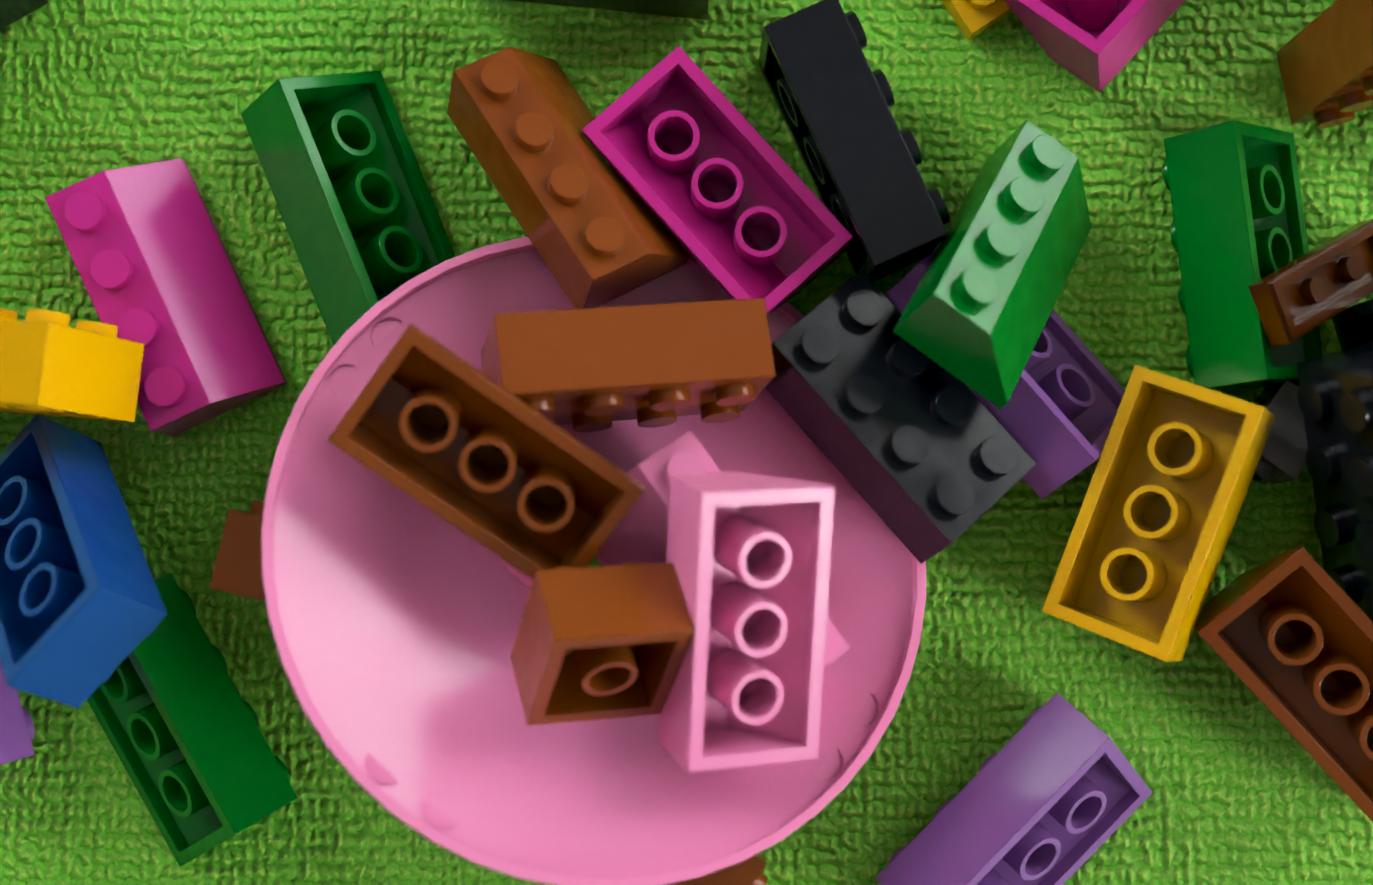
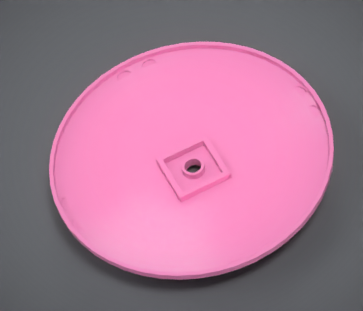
(410, 625)

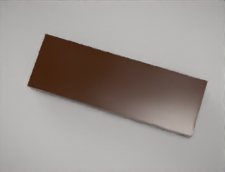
(1316, 285)

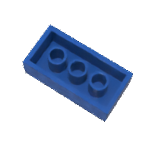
(69, 567)

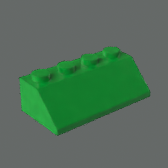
(346, 189)
(1231, 226)
(1001, 265)
(189, 735)

